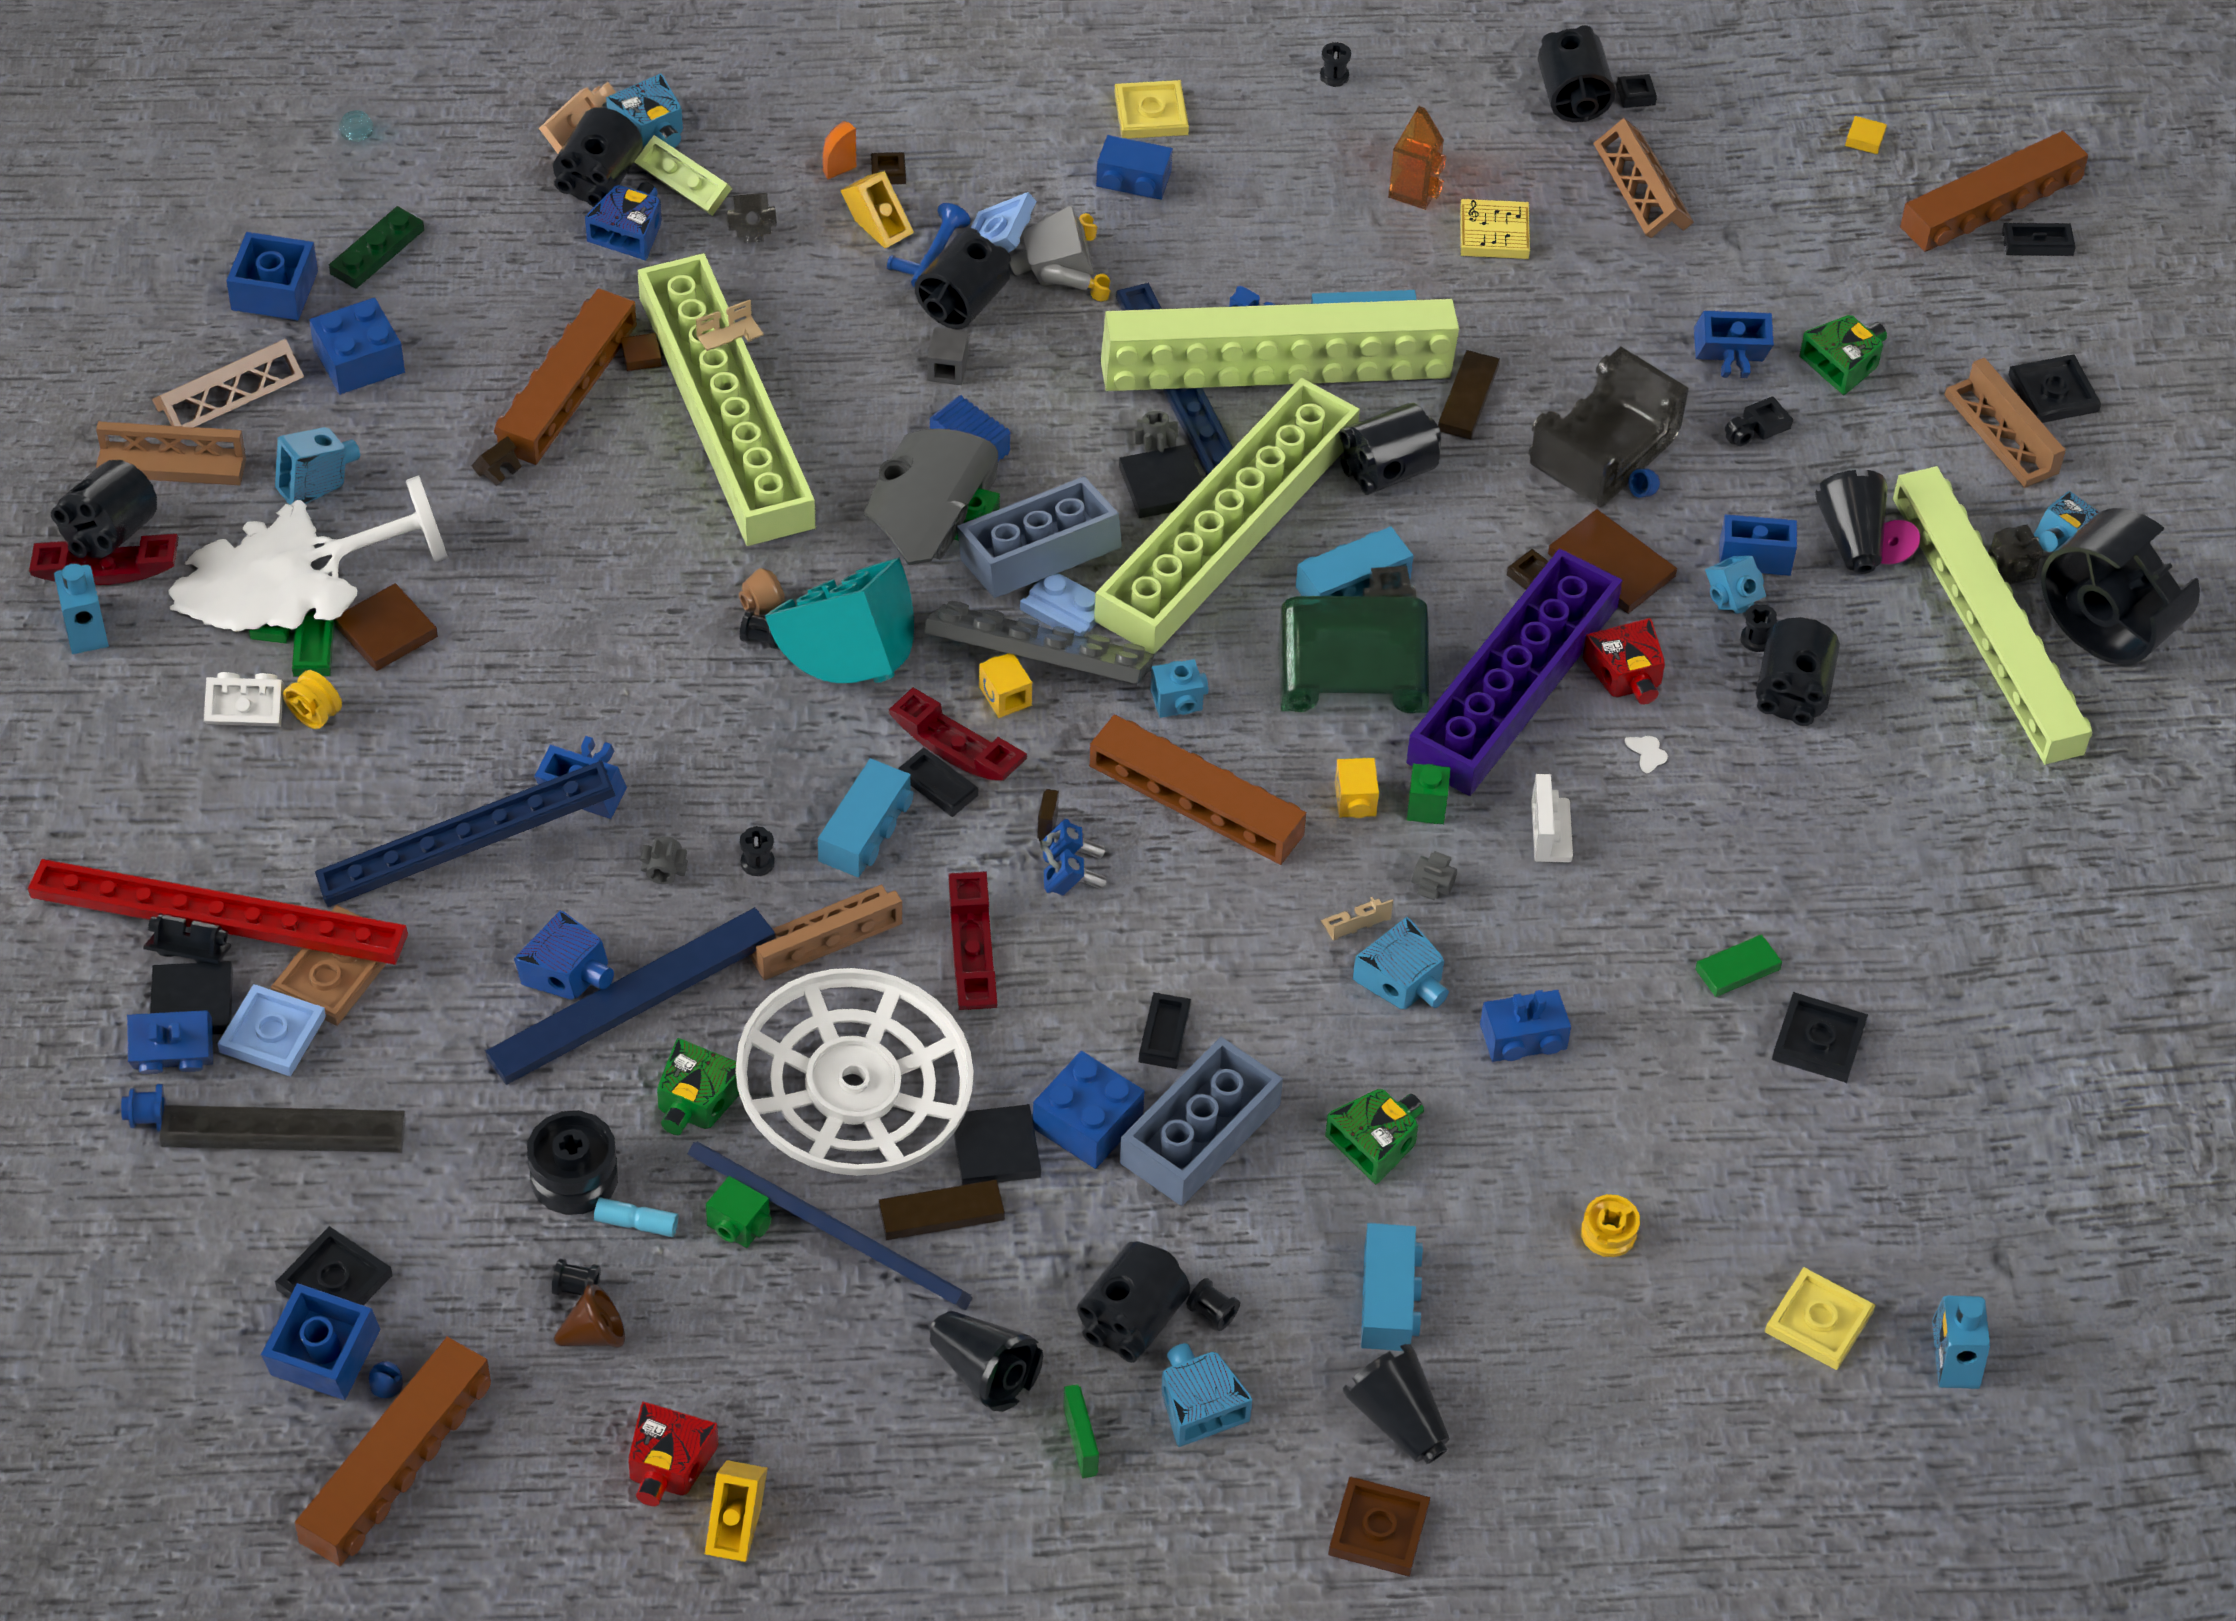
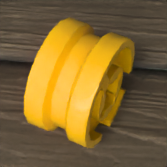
(312, 699)
(1607, 1239)

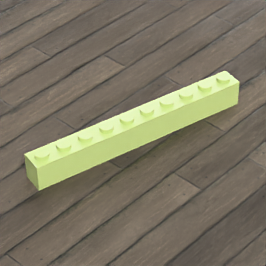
(1993, 616)

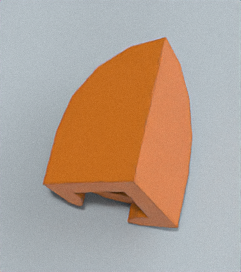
(839, 150)

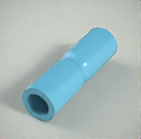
(641, 1218)

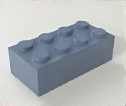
(1039, 536)
(1201, 1121)

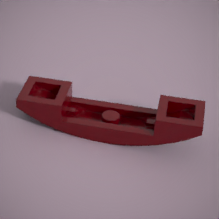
(122, 566)
(953, 742)
(972, 941)

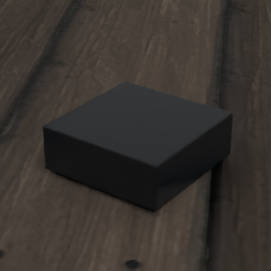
(1636, 91)

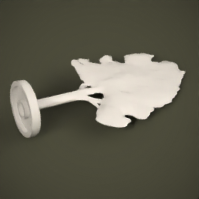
(272, 574)

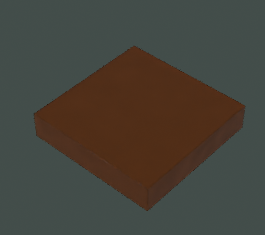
(386, 627)
(1379, 1526)

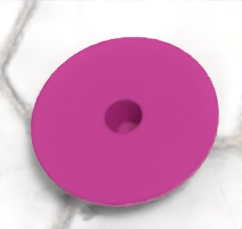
(1899, 541)

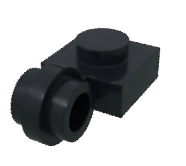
(1764, 418)

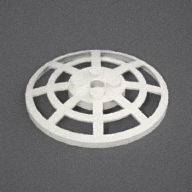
(856, 1056)

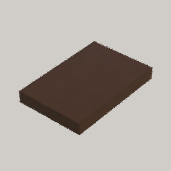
(1619, 553)

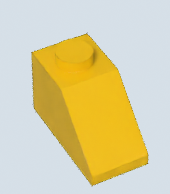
(877, 209)
(735, 1510)

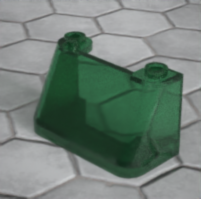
(1354, 648)

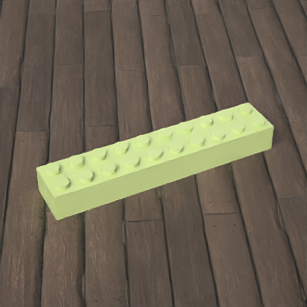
(1278, 344)
(727, 403)
(1224, 517)

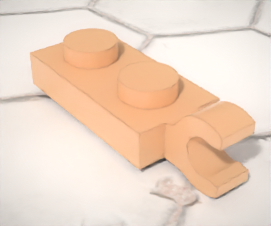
(563, 122)

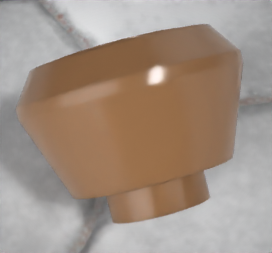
(761, 592)

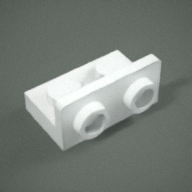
(243, 700)
(1550, 823)

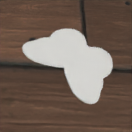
(1650, 753)

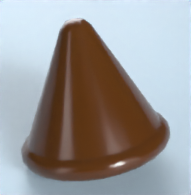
(592, 1322)

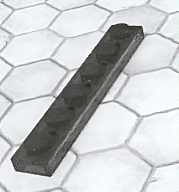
(282, 1128)

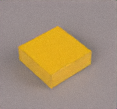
(1866, 135)

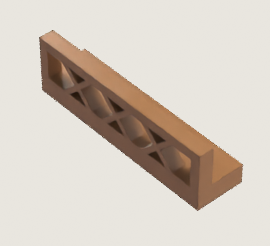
(1653, 175)
(223, 374)
(2014, 420)
(172, 458)
(828, 931)

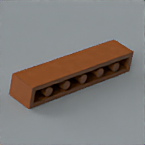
(1993, 191)
(567, 374)
(1197, 789)
(393, 1452)

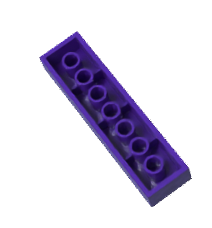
(1514, 670)

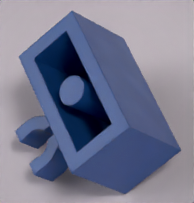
(1733, 338)
(562, 761)
(1525, 1025)
(170, 1041)

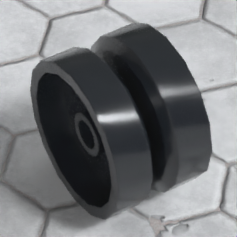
(572, 1162)

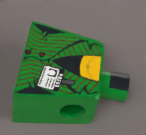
(1843, 351)
(695, 1087)
(1375, 1131)

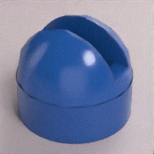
(1643, 479)
(382, 1384)

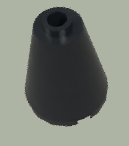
(1855, 516)
(987, 1357)
(1401, 1404)

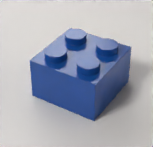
(272, 276)
(357, 345)
(1088, 1109)
(321, 1341)

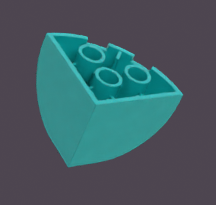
(850, 627)

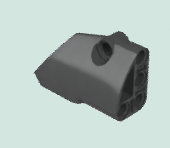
(928, 490)

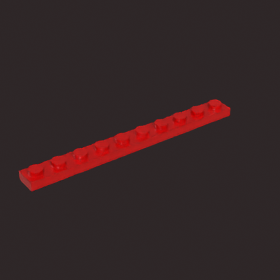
(233, 912)

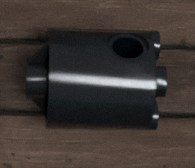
(1576, 74)
(597, 155)
(963, 279)
(1390, 447)
(105, 509)
(1797, 670)
(1133, 1300)

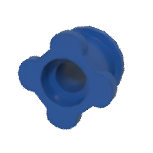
(144, 1107)

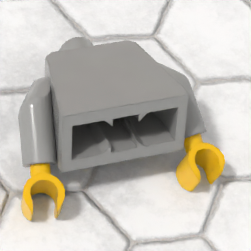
(1060, 253)

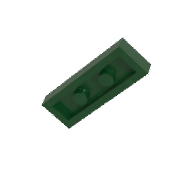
(376, 247)

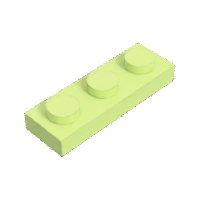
(683, 175)

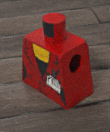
(1627, 660)
(669, 1451)

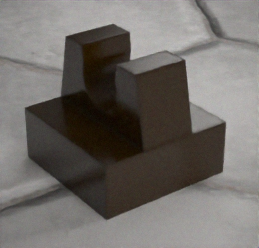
(499, 455)

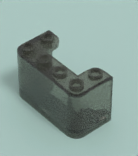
(1613, 430)

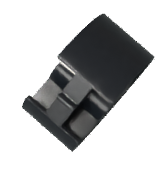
(2114, 588)

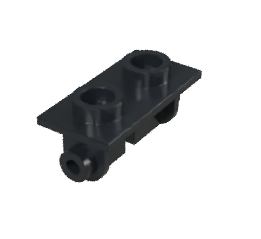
(203, 943)

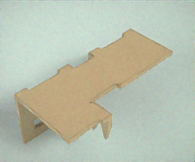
(718, 337)
(1380, 913)

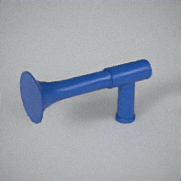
(952, 218)

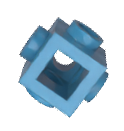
(1735, 583)
(1178, 688)

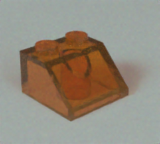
(1418, 162)

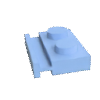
(1061, 603)

